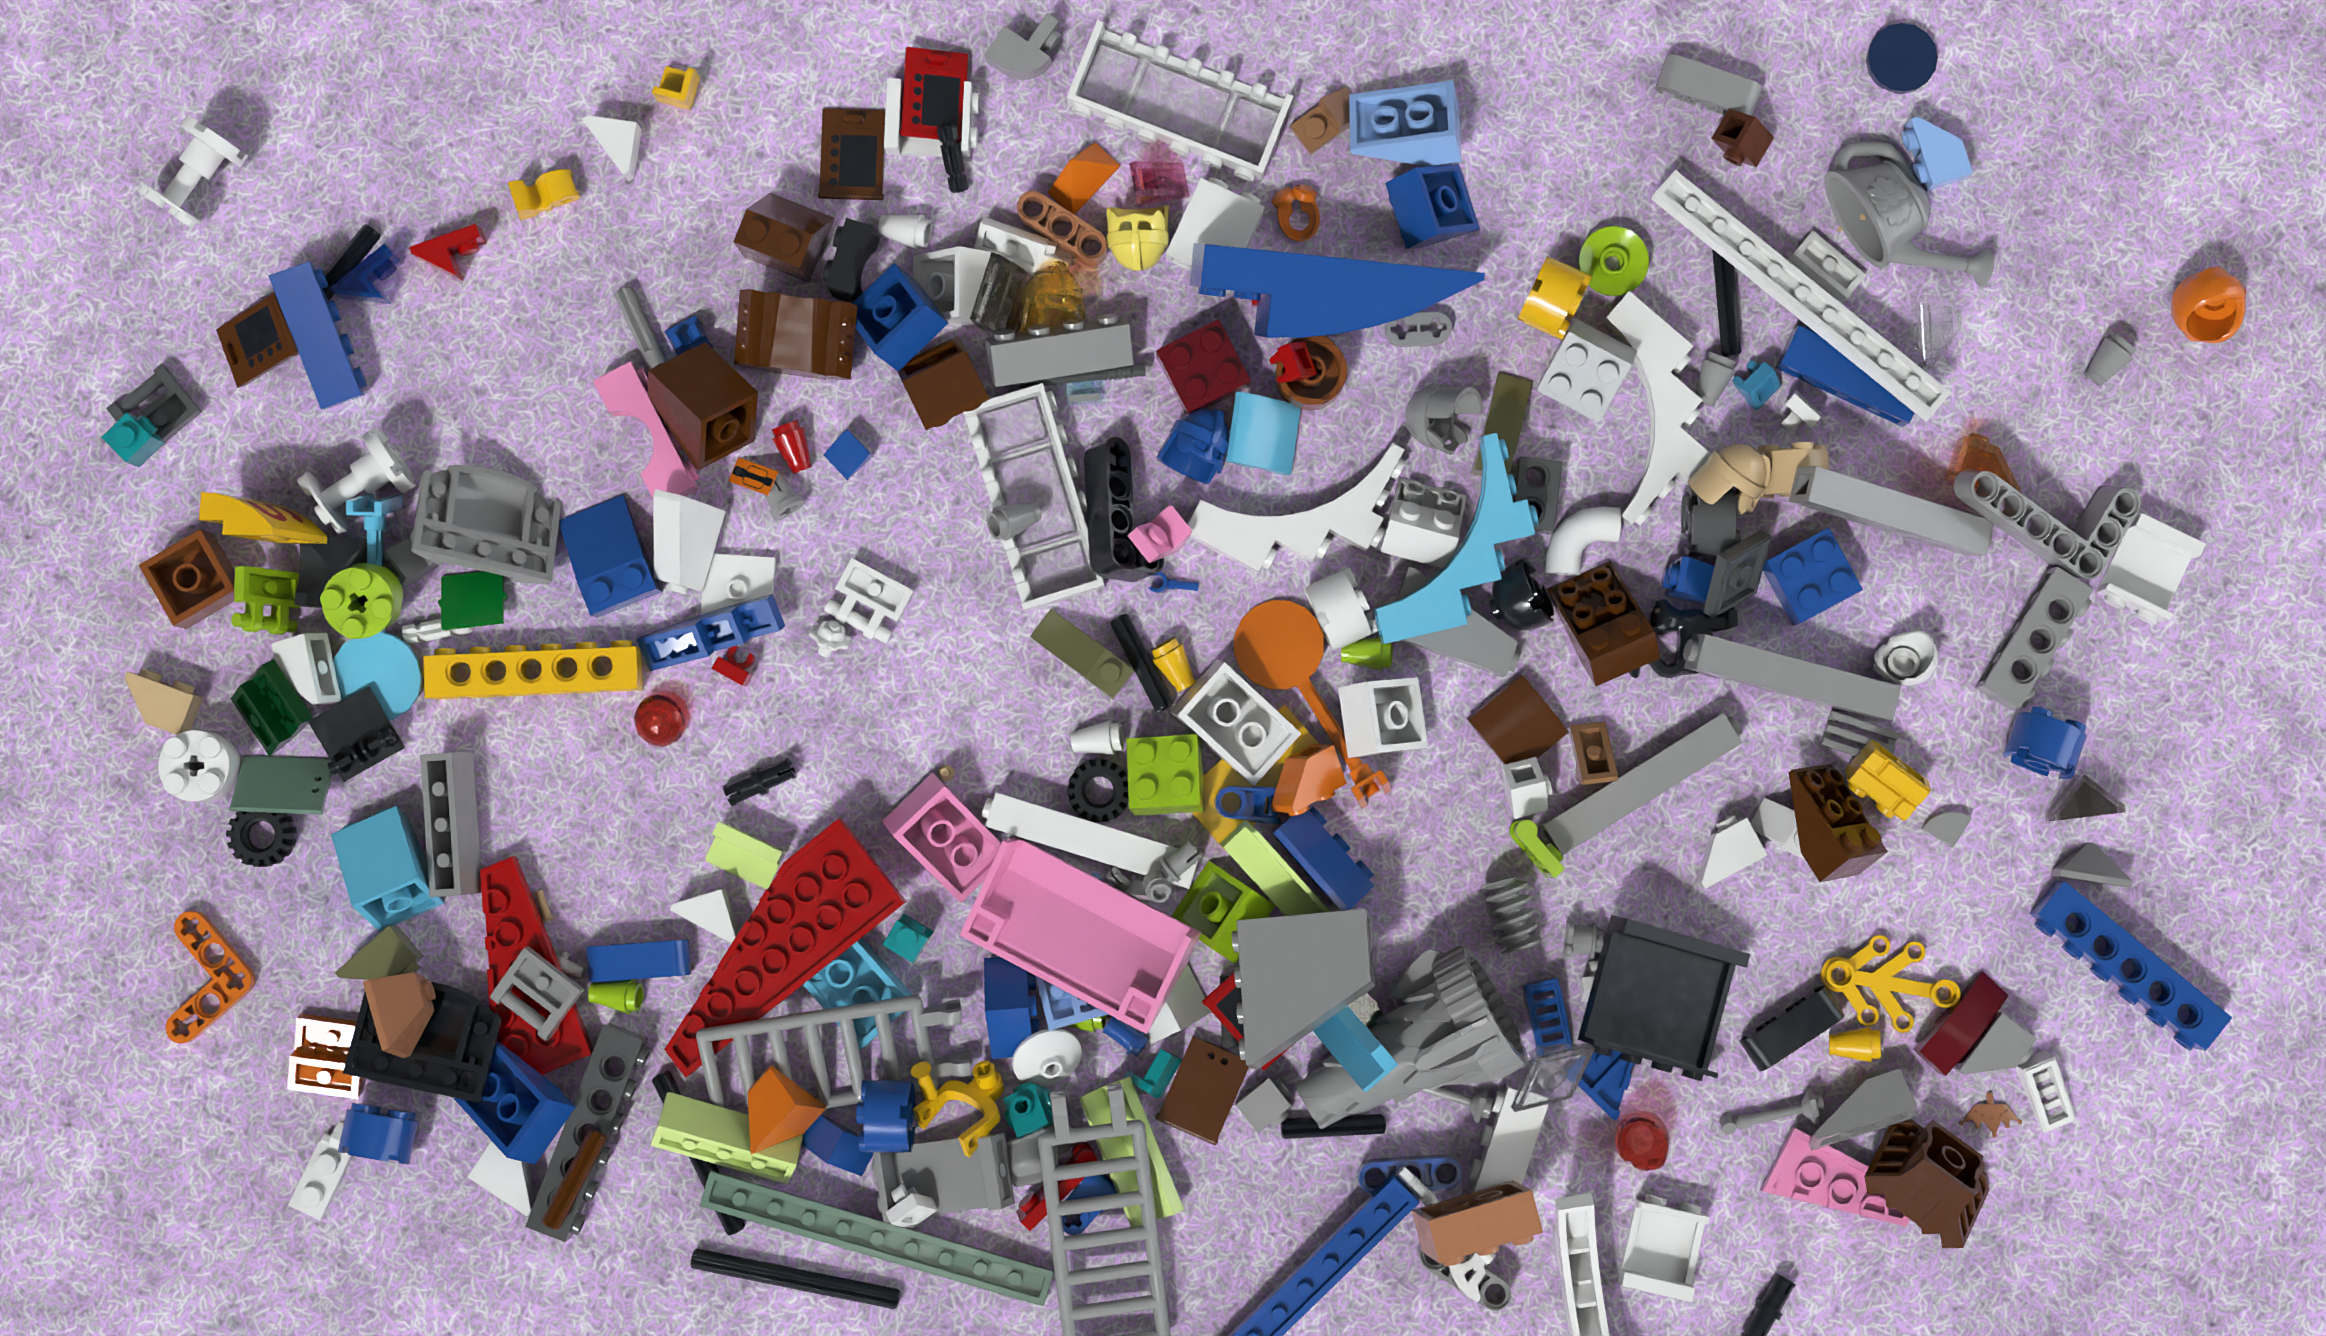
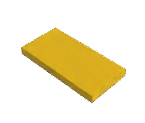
(1223, 776)

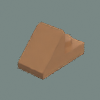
(1324, 121)
(1593, 753)

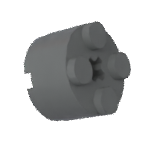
(1709, 526)

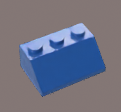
(1324, 859)

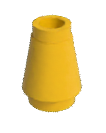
(1173, 663)
(1856, 1044)

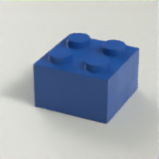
(897, 317)
(1811, 577)

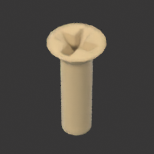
(543, 905)

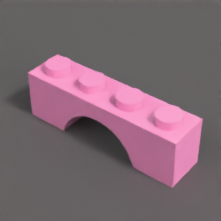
(626, 394)

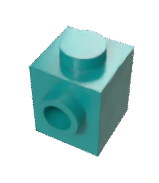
(133, 439)

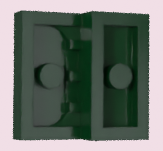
(271, 707)

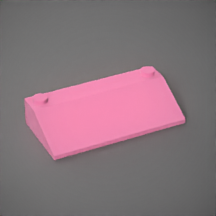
(1079, 933)

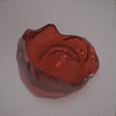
(1642, 1140)

